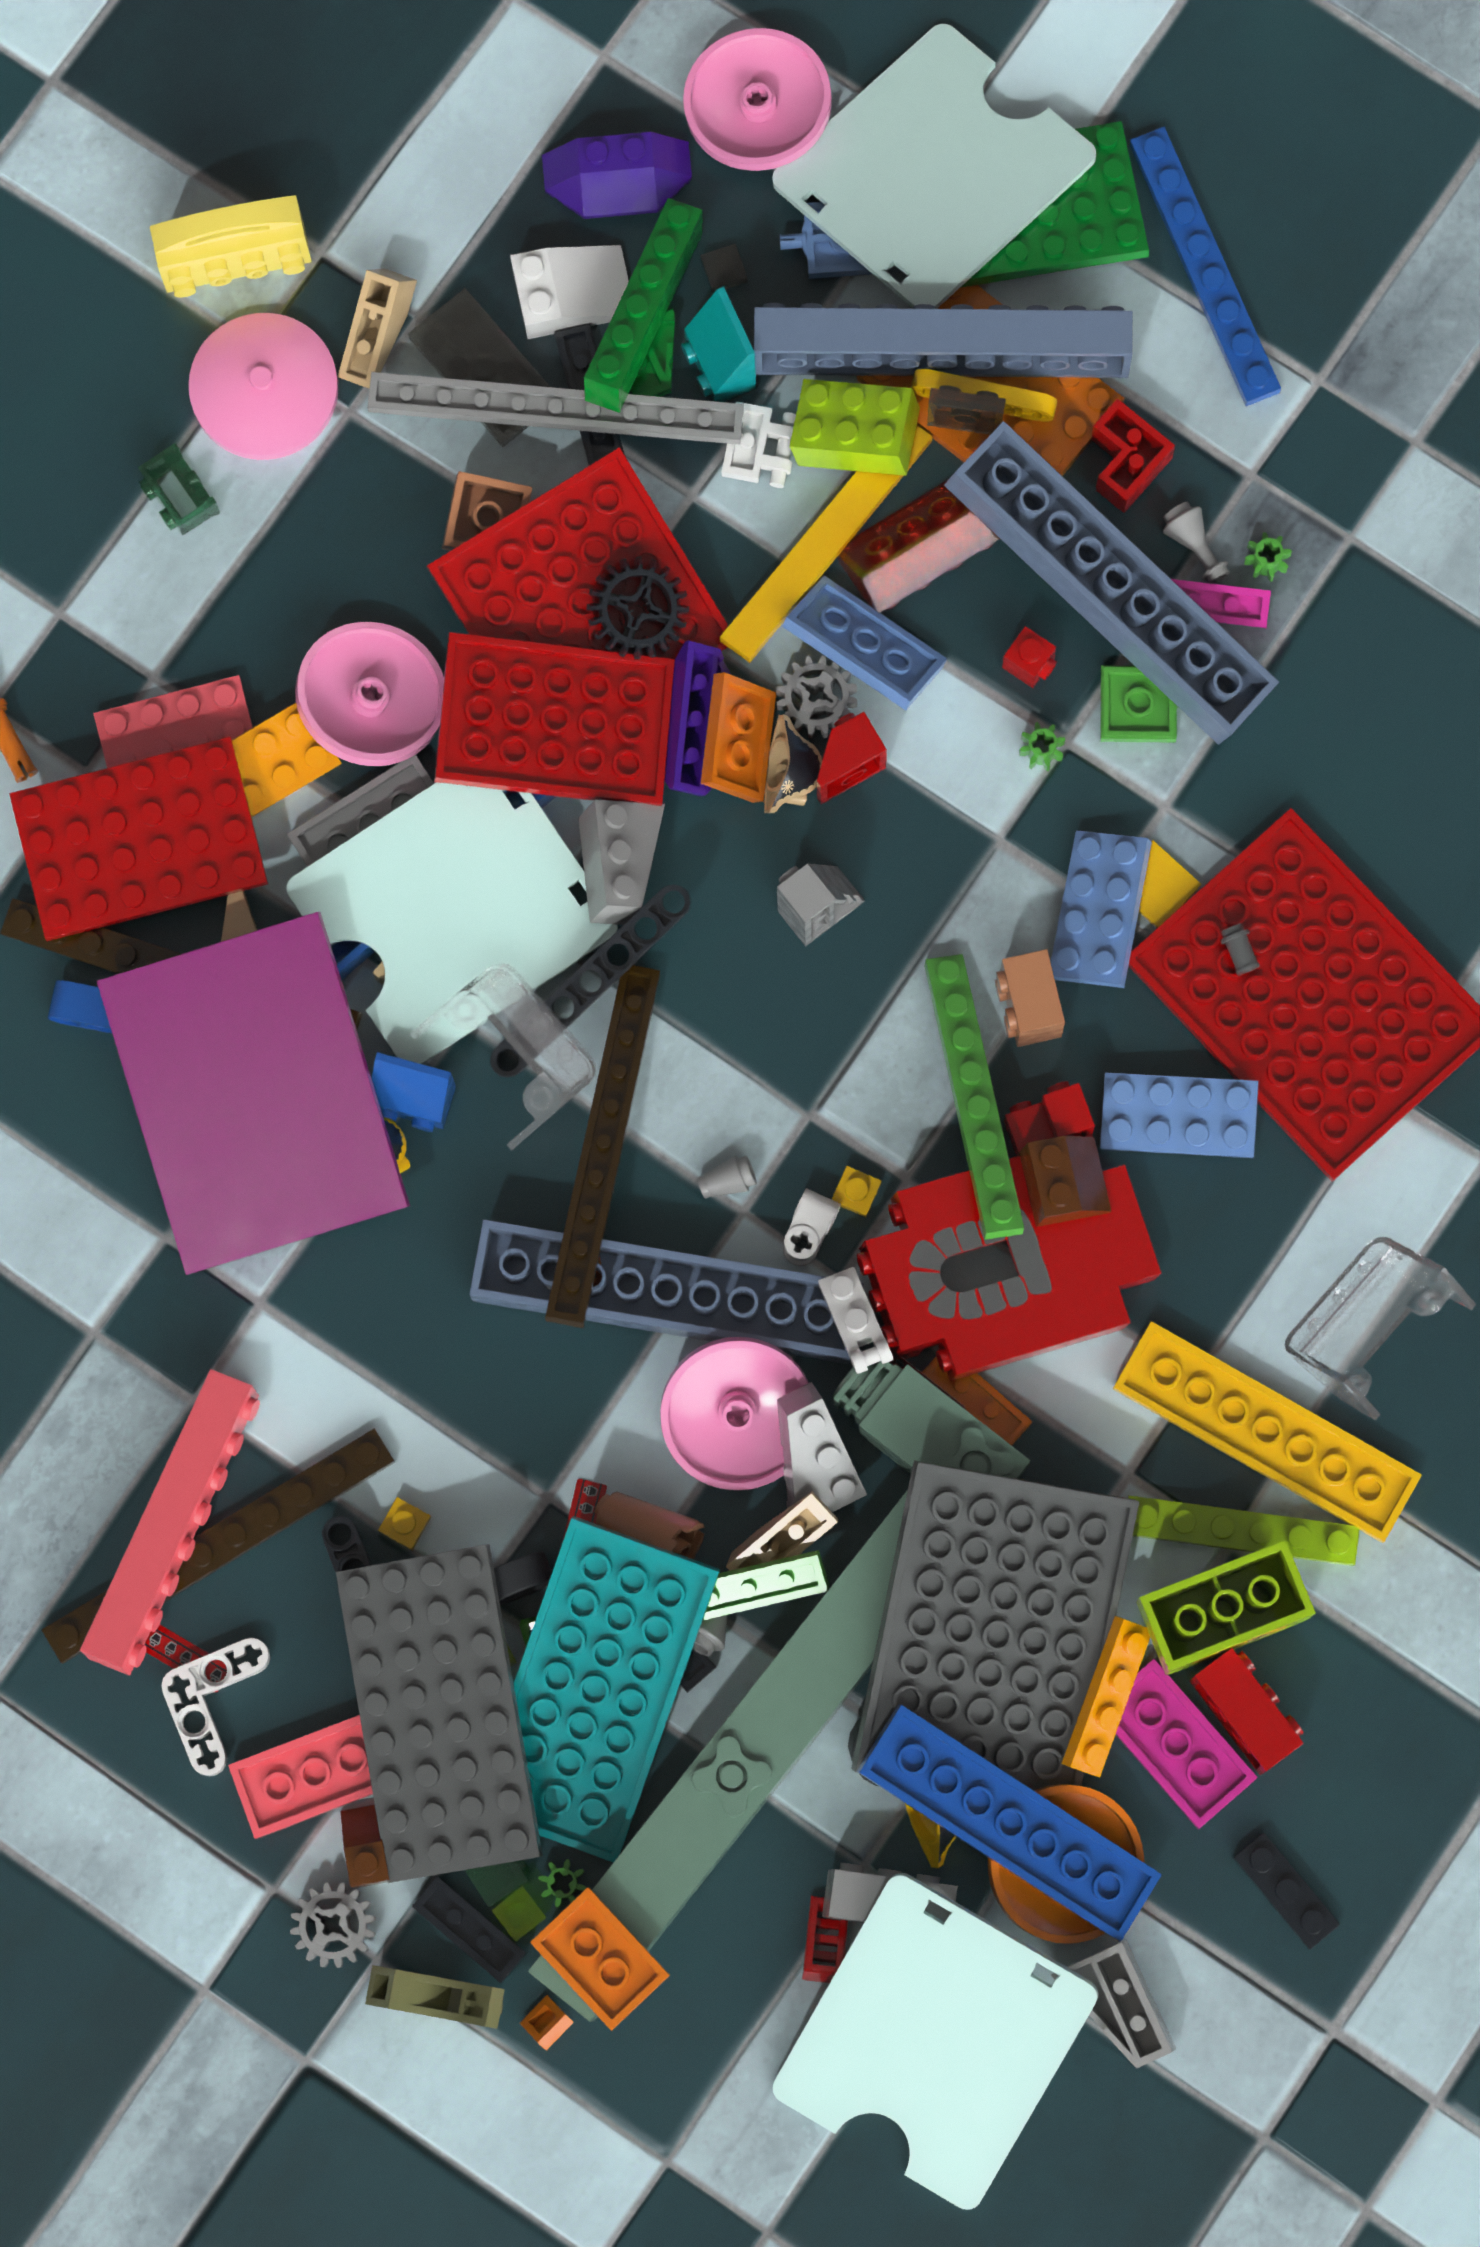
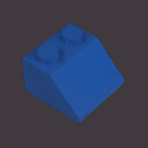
(412, 1091)

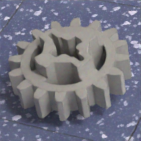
(804, 687)
(321, 1939)

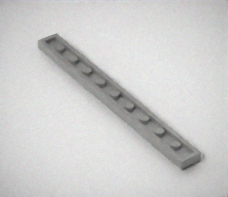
(553, 408)

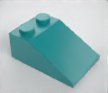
(720, 350)

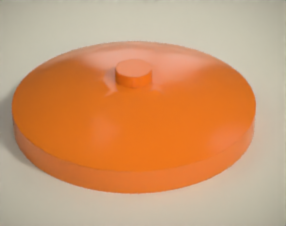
(1036, 1911)

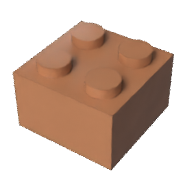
(479, 504)
(1031, 998)

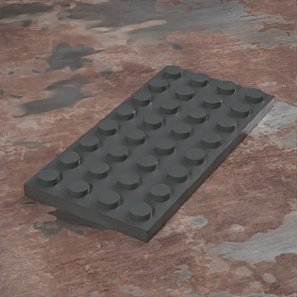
(439, 1713)

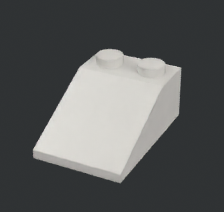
(568, 286)

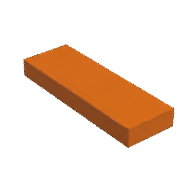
(982, 1402)

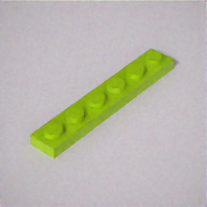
(1245, 1530)

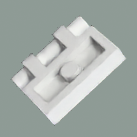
(748, 458)

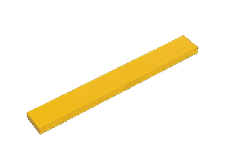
(812, 556)

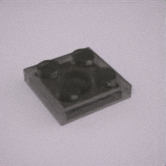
(965, 411)

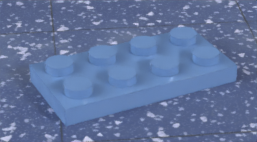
(864, 642)
(1100, 908)
(1179, 1115)

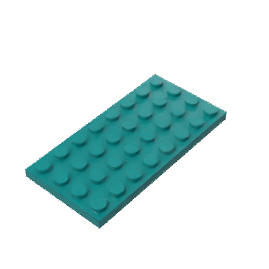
(604, 1679)

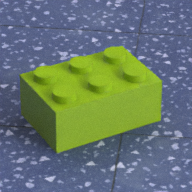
(854, 427)

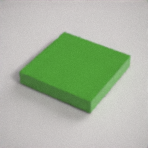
(1134, 708)

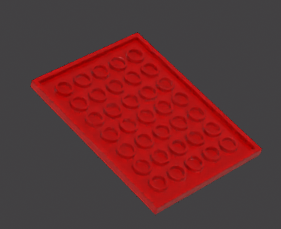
(1341, 1015)

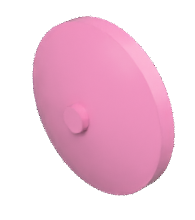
(757, 99)
(263, 386)
(370, 693)
(724, 1412)

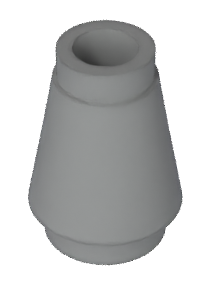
(728, 1178)

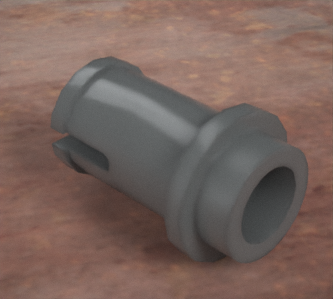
(1240, 948)

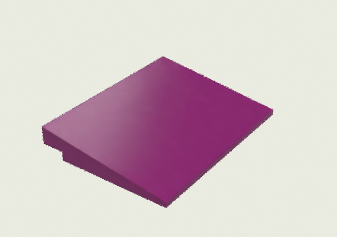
(253, 1093)

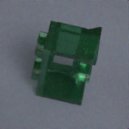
(172, 460)

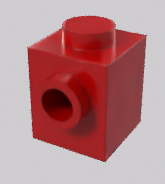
(1030, 658)

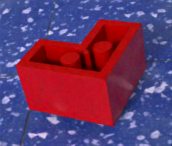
(1137, 453)
(1059, 1114)

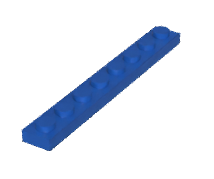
(1205, 266)

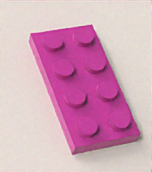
(1180, 1747)

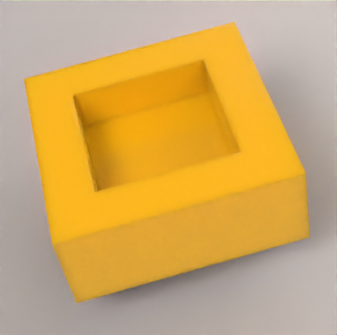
(856, 1191)
(404, 1523)

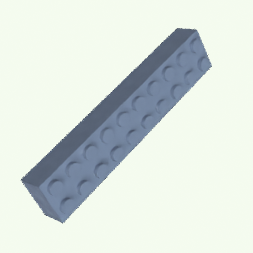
(943, 340)
(1111, 583)
(663, 1291)

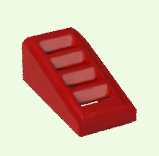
(816, 1972)

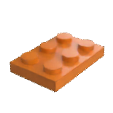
(738, 737)
(600, 1958)

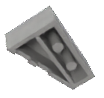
(617, 857)
(815, 899)
(814, 1452)
(853, 1893)
(1125, 2005)

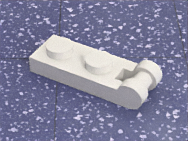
(855, 1319)

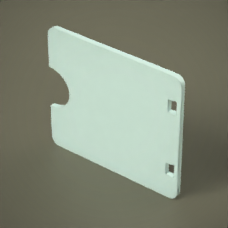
(930, 172)
(445, 896)
(938, 2036)

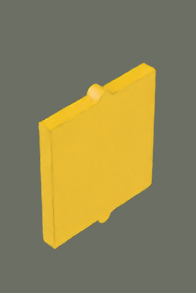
(1165, 886)

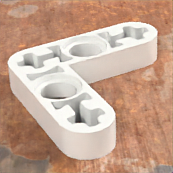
(200, 1687)

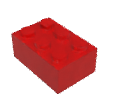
(1247, 1710)

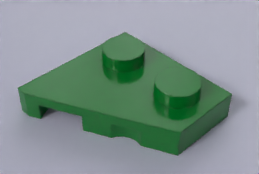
(657, 368)

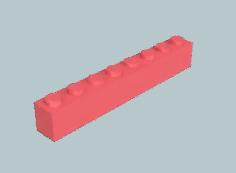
(170, 1523)

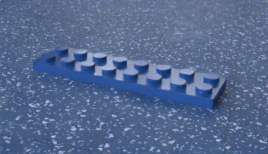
(1009, 1822)

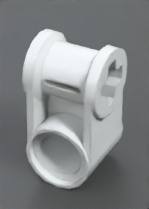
(810, 1222)

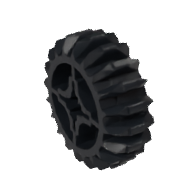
(667, 618)

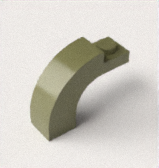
(435, 1996)

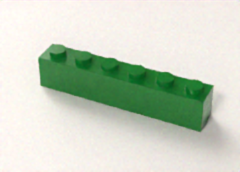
(643, 305)

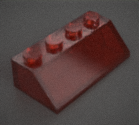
(913, 547)

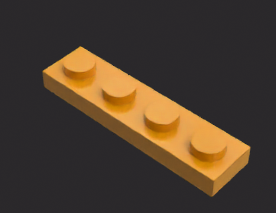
(1107, 1697)

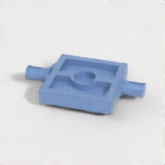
(823, 254)

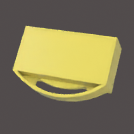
(230, 244)

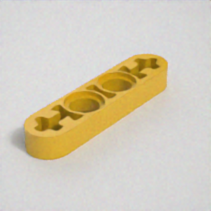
(1018, 402)

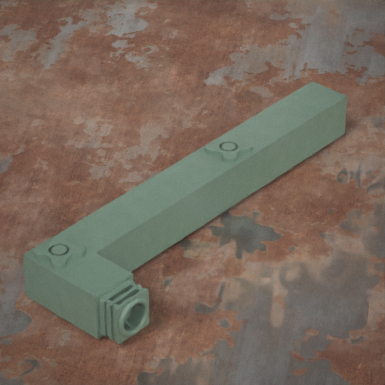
(802, 1684)

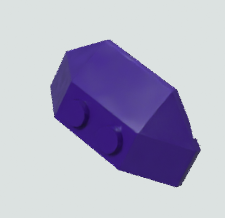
(617, 173)
(689, 715)

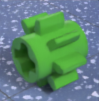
(1274, 549)
(1035, 753)
(551, 1881)

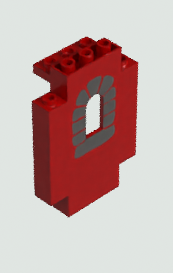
(1063, 1285)

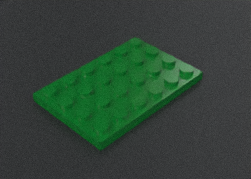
(1086, 225)

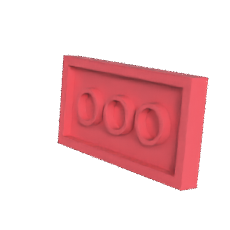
(173, 721)
(303, 1777)

